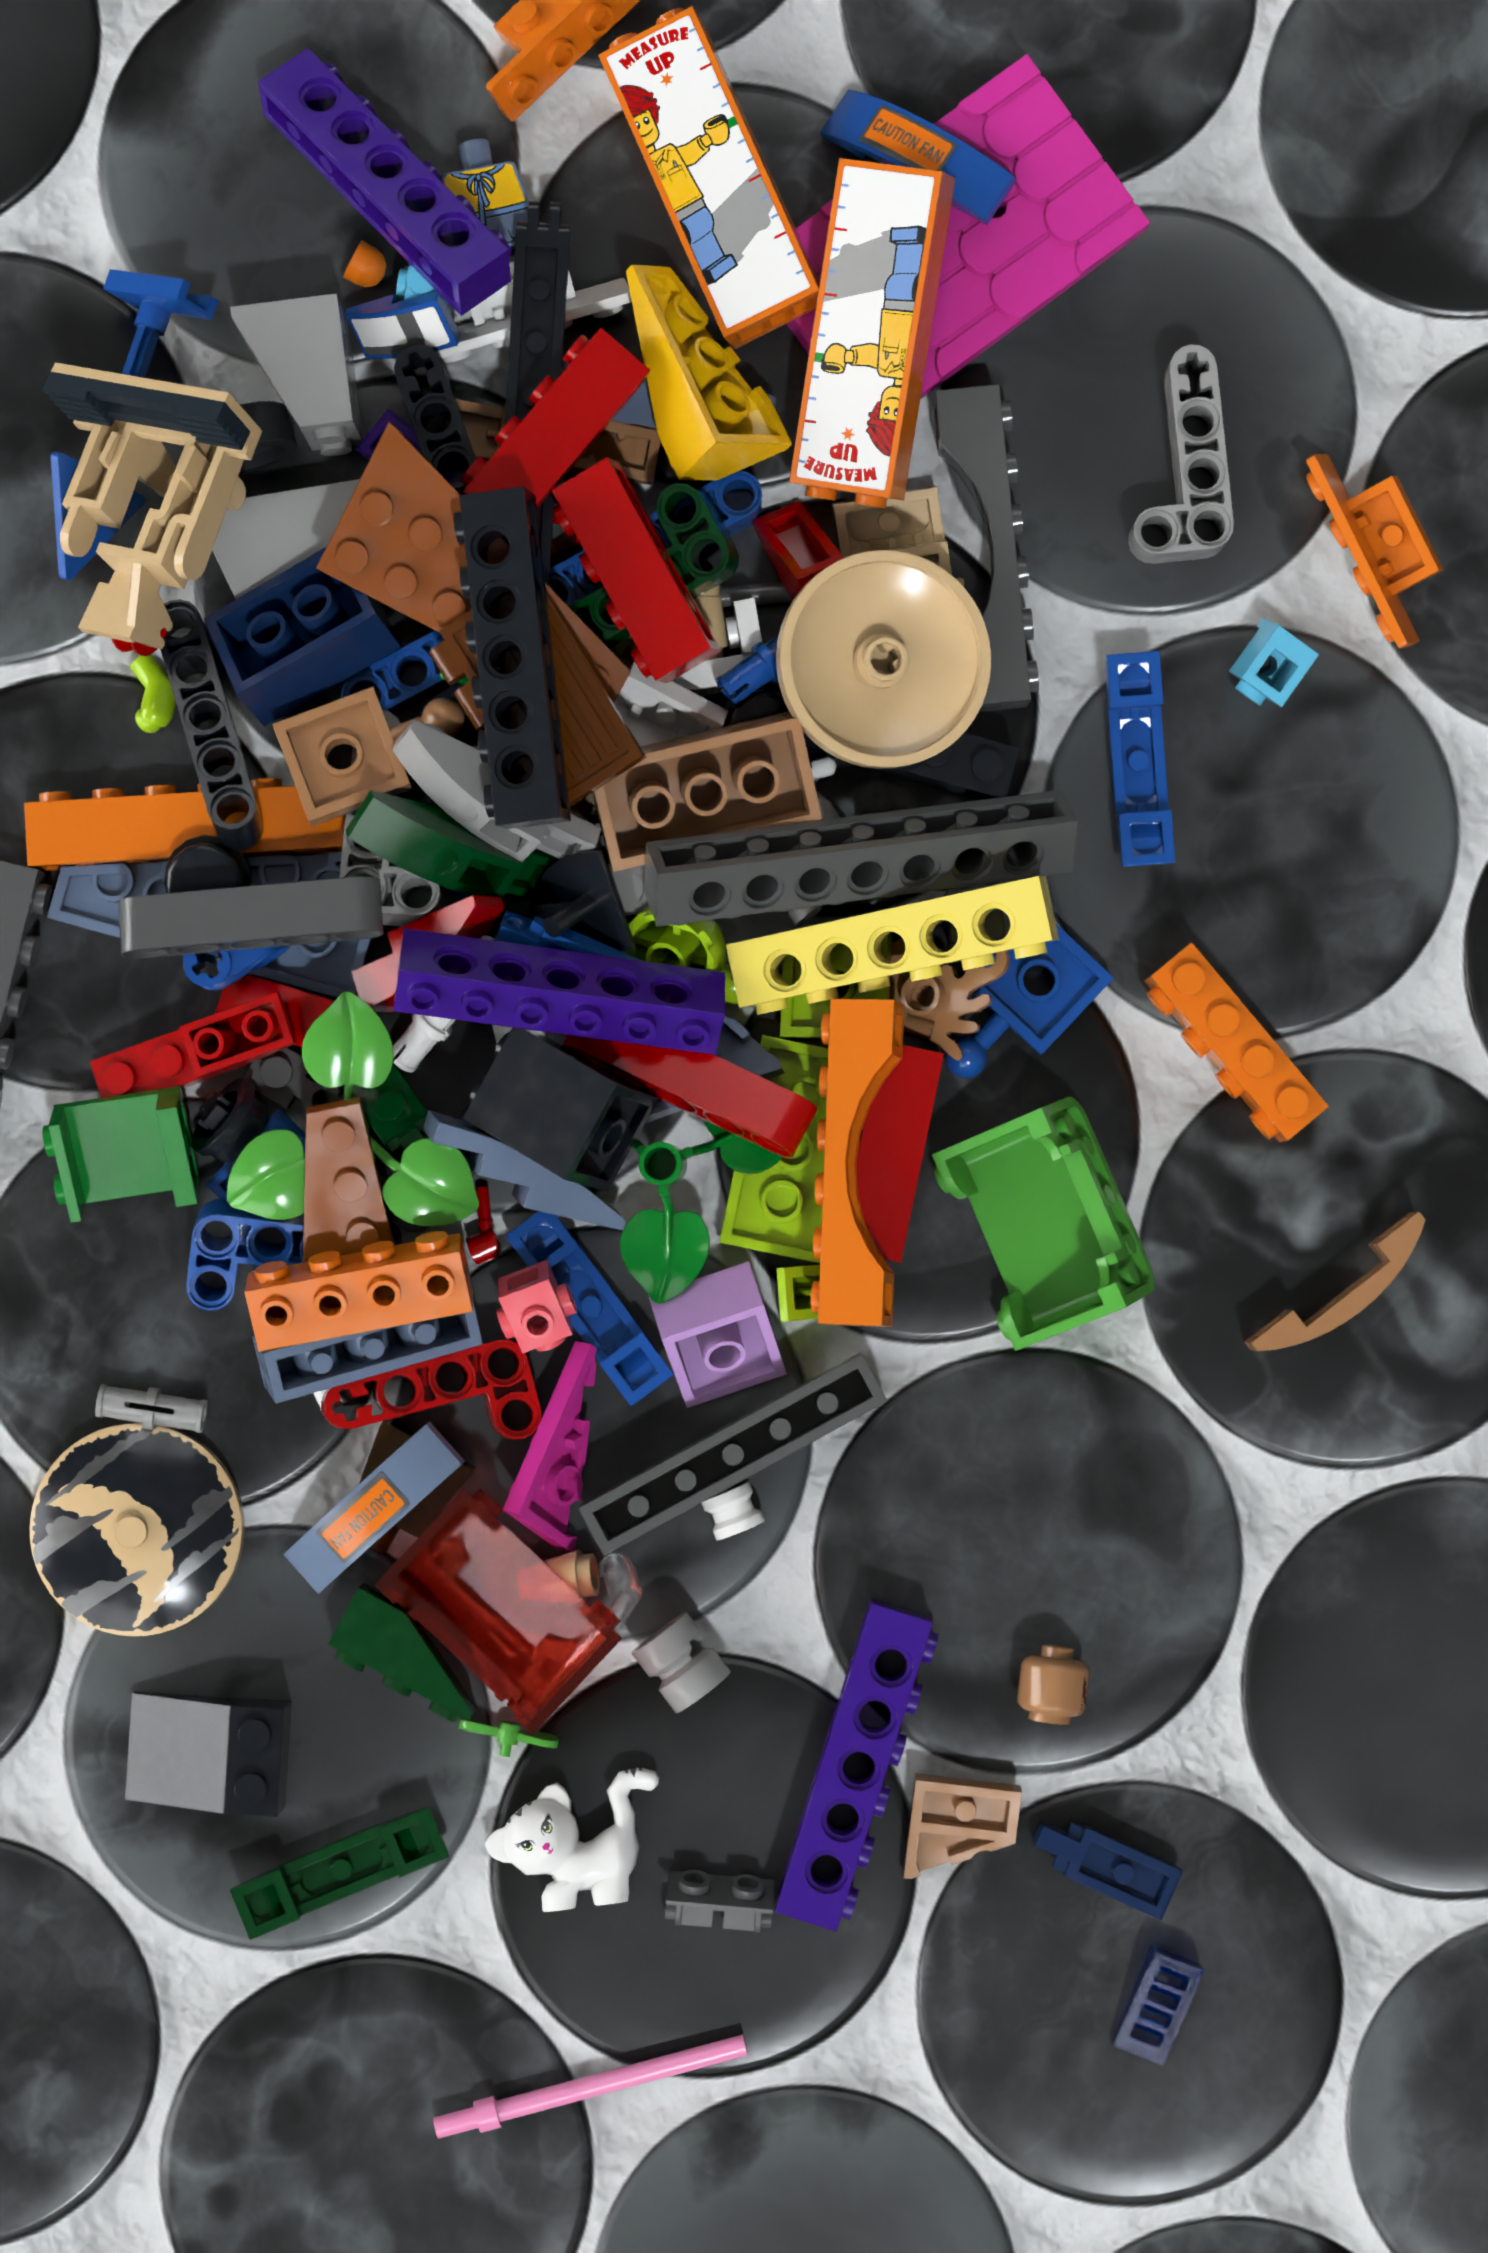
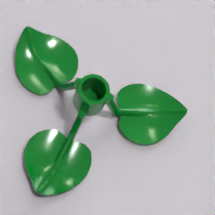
(670, 1247)

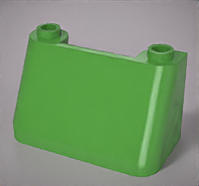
(1049, 1221)

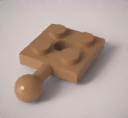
(361, 724)

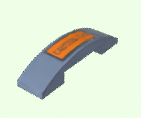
(374, 1507)

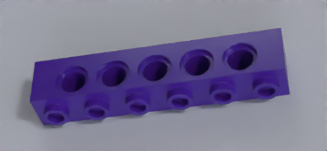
(386, 181)
(560, 991)
(800, 1891)

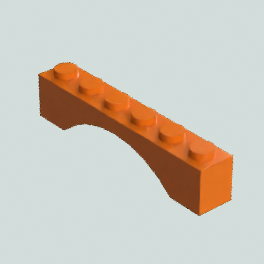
(862, 1053)

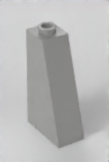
(278, 532)

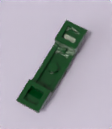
(339, 1871)

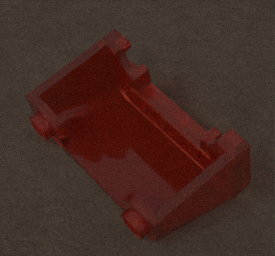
(501, 1608)

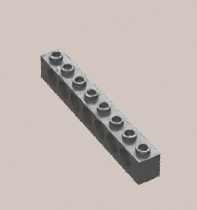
(859, 857)

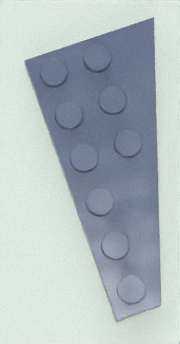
(90, 897)

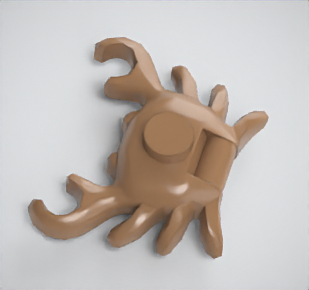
(940, 1003)

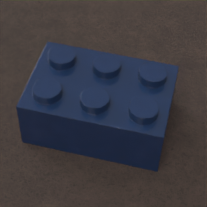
(298, 638)

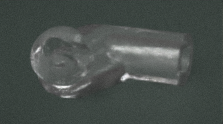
(622, 1585)

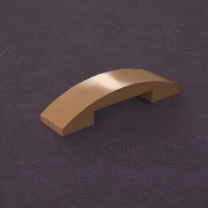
(1393, 1250)

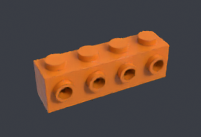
(1235, 1043)
(359, 1290)

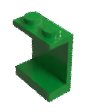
(122, 1149)

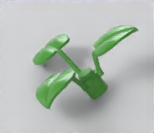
(351, 1049)

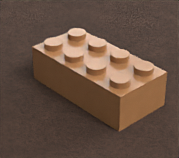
(709, 785)

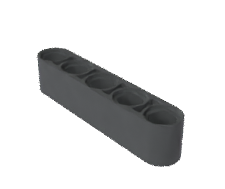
(250, 917)

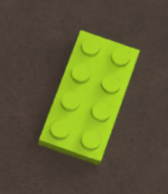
(779, 1207)

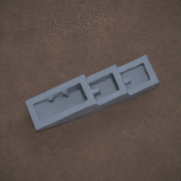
(534, 1185)

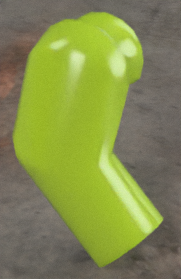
(158, 698)

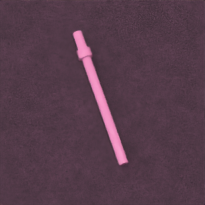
(490, 2113)

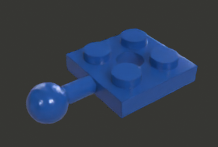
(1032, 1017)

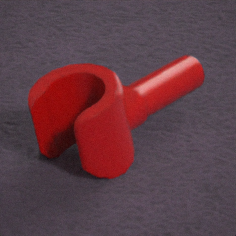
(484, 1245)

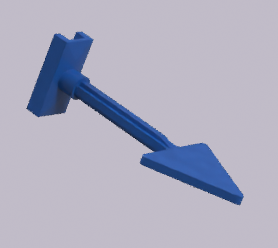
(156, 301)

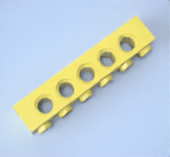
(757, 960)

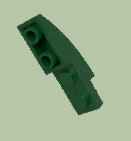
(442, 850)

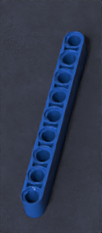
(566, 576)

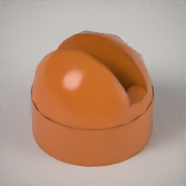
(366, 266)

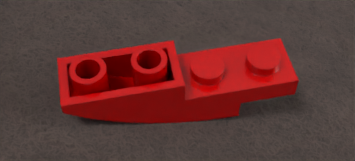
(198, 1049)

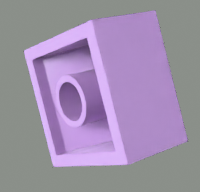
(719, 1336)

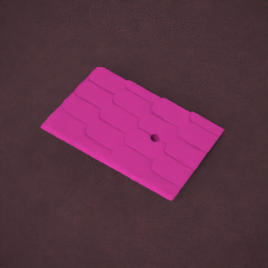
(1043, 239)

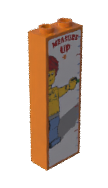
(712, 176)
(871, 331)

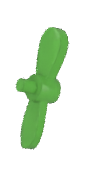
(509, 1734)

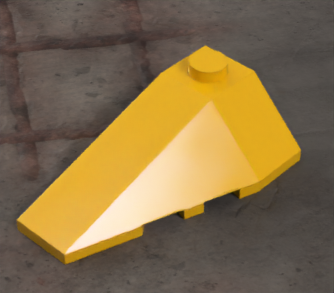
(698, 397)

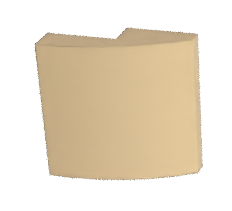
(903, 526)

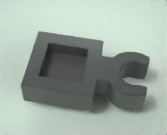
(284, 1078)

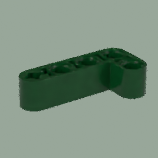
(687, 543)

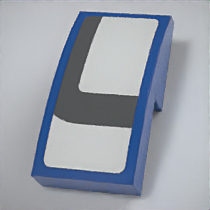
(390, 326)

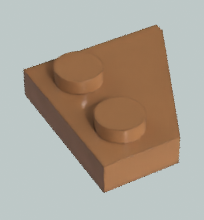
(957, 1819)

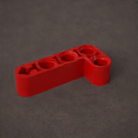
(427, 1393)

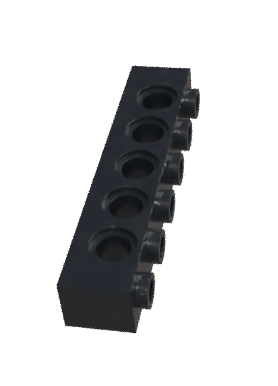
(545, 794)

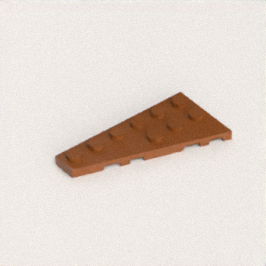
(405, 553)

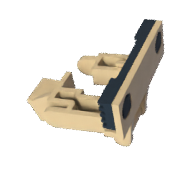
(125, 445)

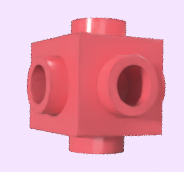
(535, 1308)

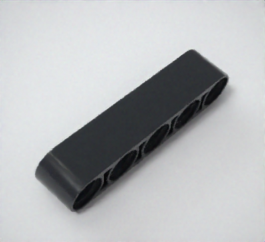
(211, 746)

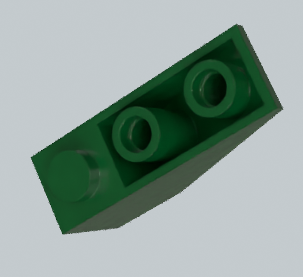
(399, 1648)

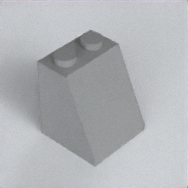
(310, 365)

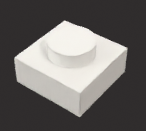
(743, 627)

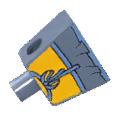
(490, 188)

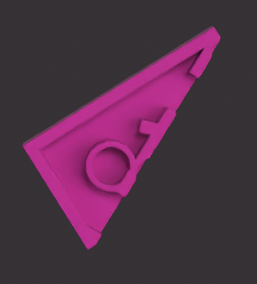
(556, 1456)

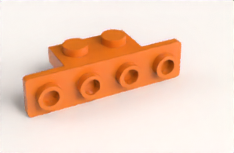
(548, 42)
(1383, 539)

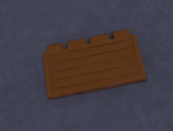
(592, 729)

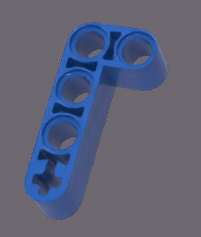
(240, 1247)

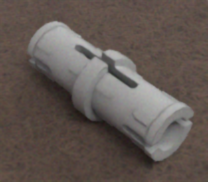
(115, 1403)

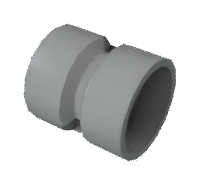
(681, 1662)

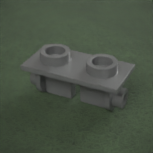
(742, 1898)

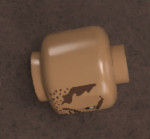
(1053, 1685)

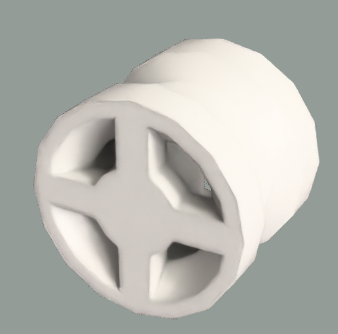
(733, 1511)

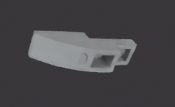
(456, 781)

